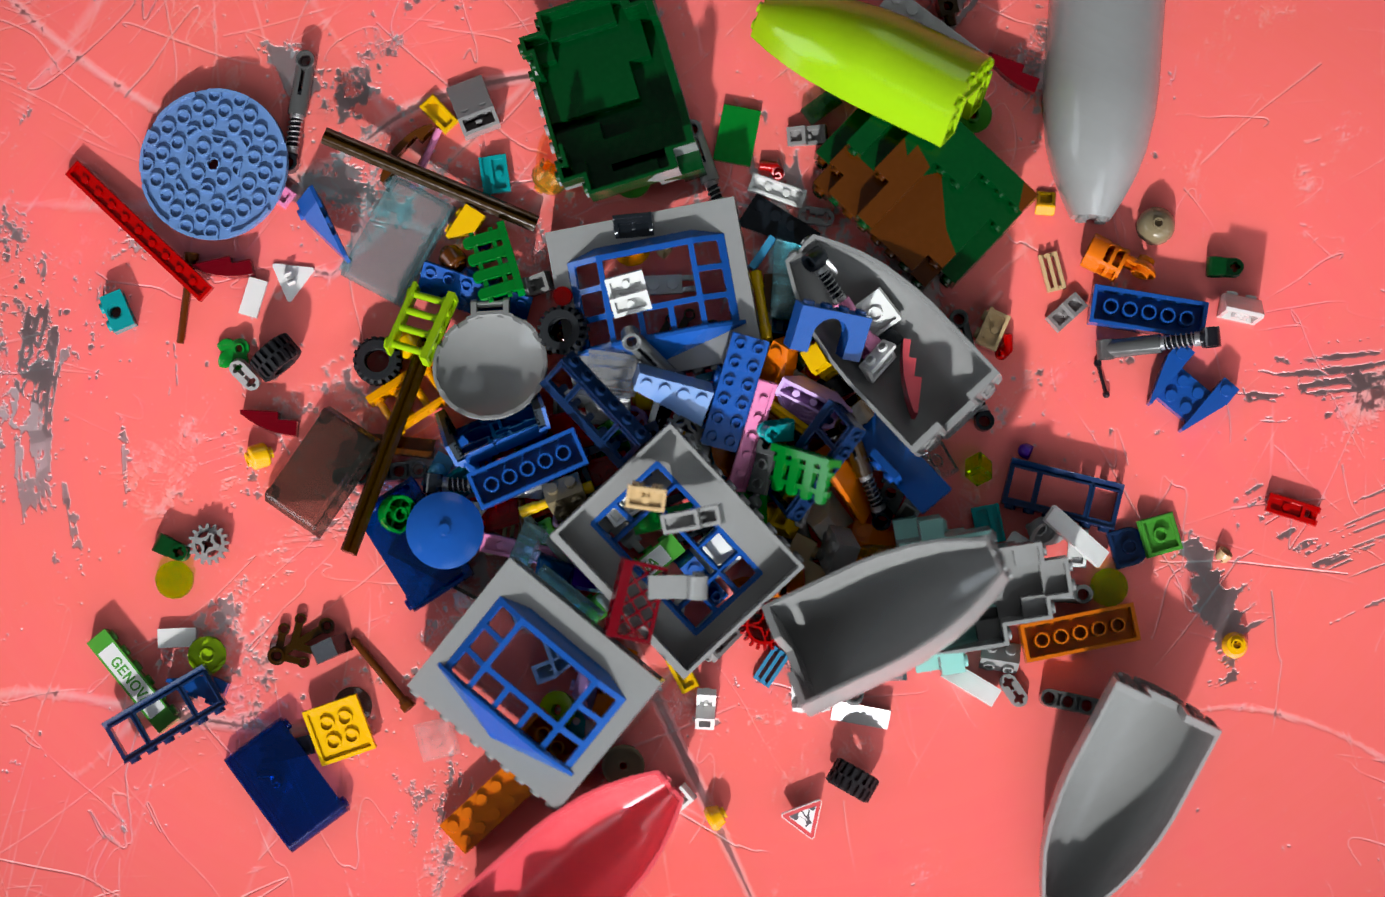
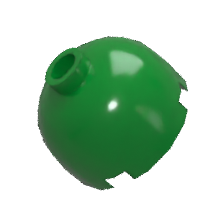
(394, 512)

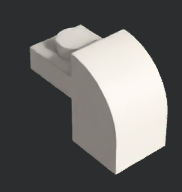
(705, 708)

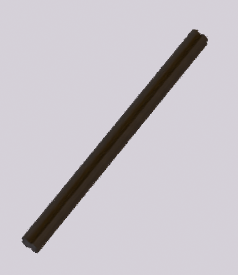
(429, 179)
(384, 454)

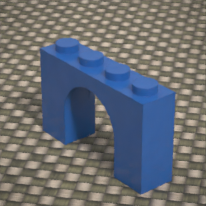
(809, 315)

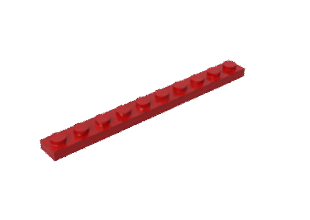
(139, 231)

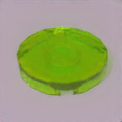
(174, 579)
(1109, 587)

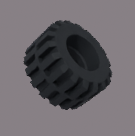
(549, 324)
(275, 357)
(365, 373)
(852, 780)

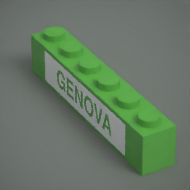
(661, 554)
(132, 679)

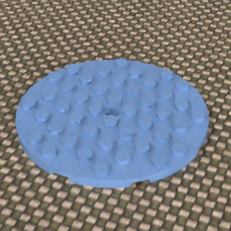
(248, 173)

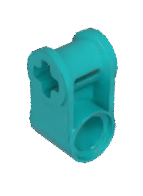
(777, 430)

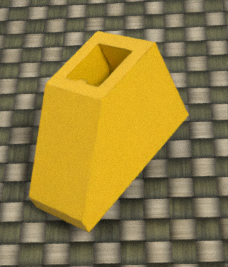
(467, 221)

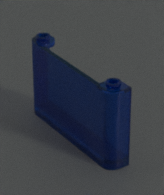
(418, 581)
(286, 785)

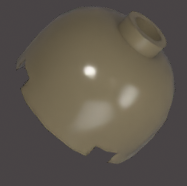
(1155, 226)

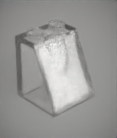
(614, 370)

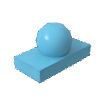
(441, 465)

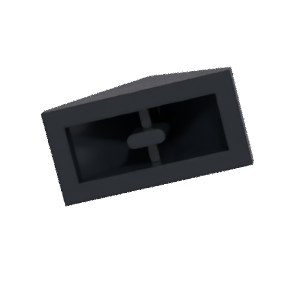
(331, 648)

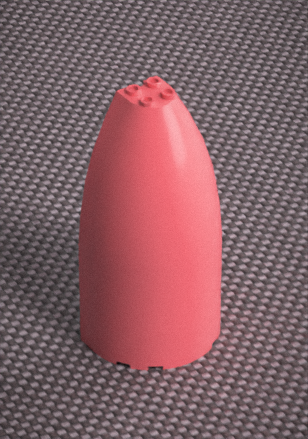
(590, 846)

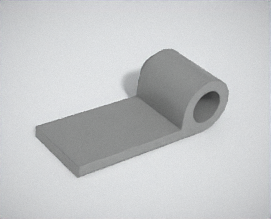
(678, 586)

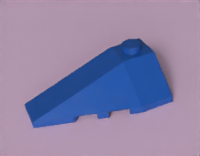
(315, 214)

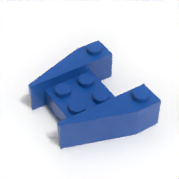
(1184, 394)

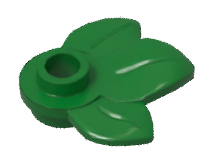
(230, 352)

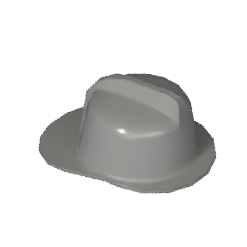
(1041, 531)

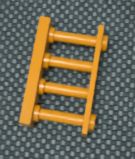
(393, 387)

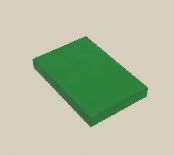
(737, 135)

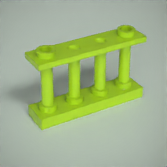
(434, 336)

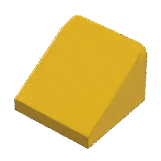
(1045, 203)

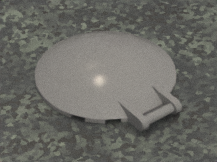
(490, 363)

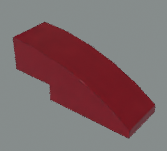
(1012, 73)
(225, 268)
(272, 422)

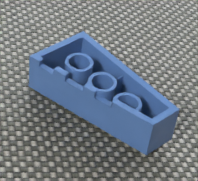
(675, 391)

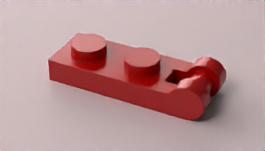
(1292, 509)

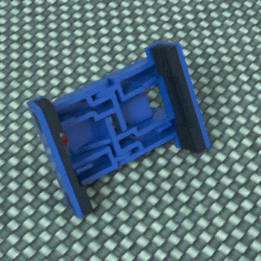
(480, 440)

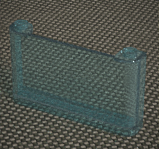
(397, 240)

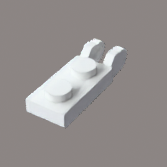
(668, 284)

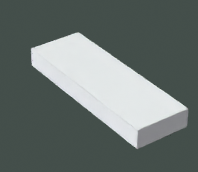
(777, 190)

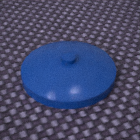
(444, 530)

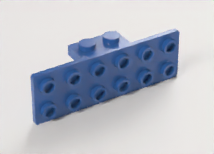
(439, 280)
(733, 391)
(901, 467)

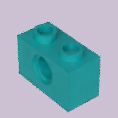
(125, 320)

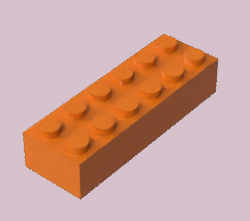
(1079, 632)
(485, 810)

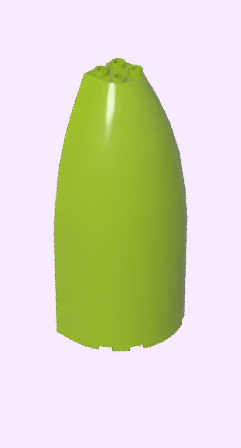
(878, 61)

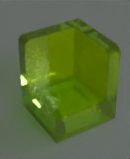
(978, 469)

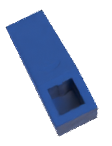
(688, 563)
(201, 688)

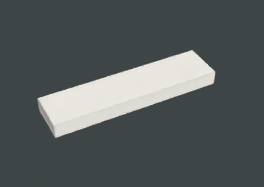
(1075, 536)

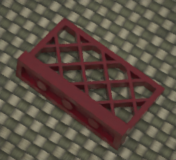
(618, 601)

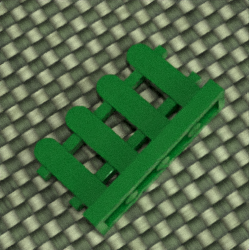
(498, 271)
(810, 469)

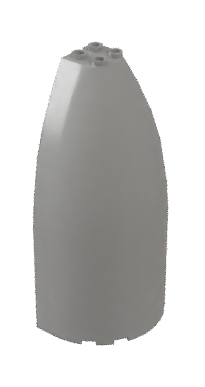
(1100, 98)
(950, 366)
(883, 616)
(1121, 787)

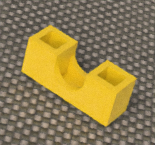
(818, 362)

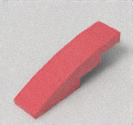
(910, 383)

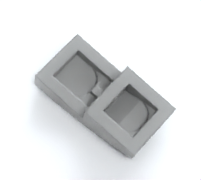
(806, 135)
(1066, 312)

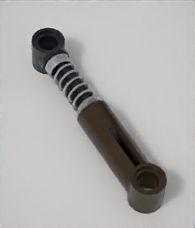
(864, 471)

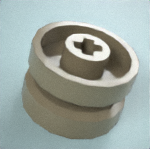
(620, 754)

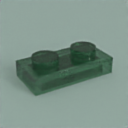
(820, 107)

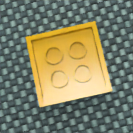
(339, 729)

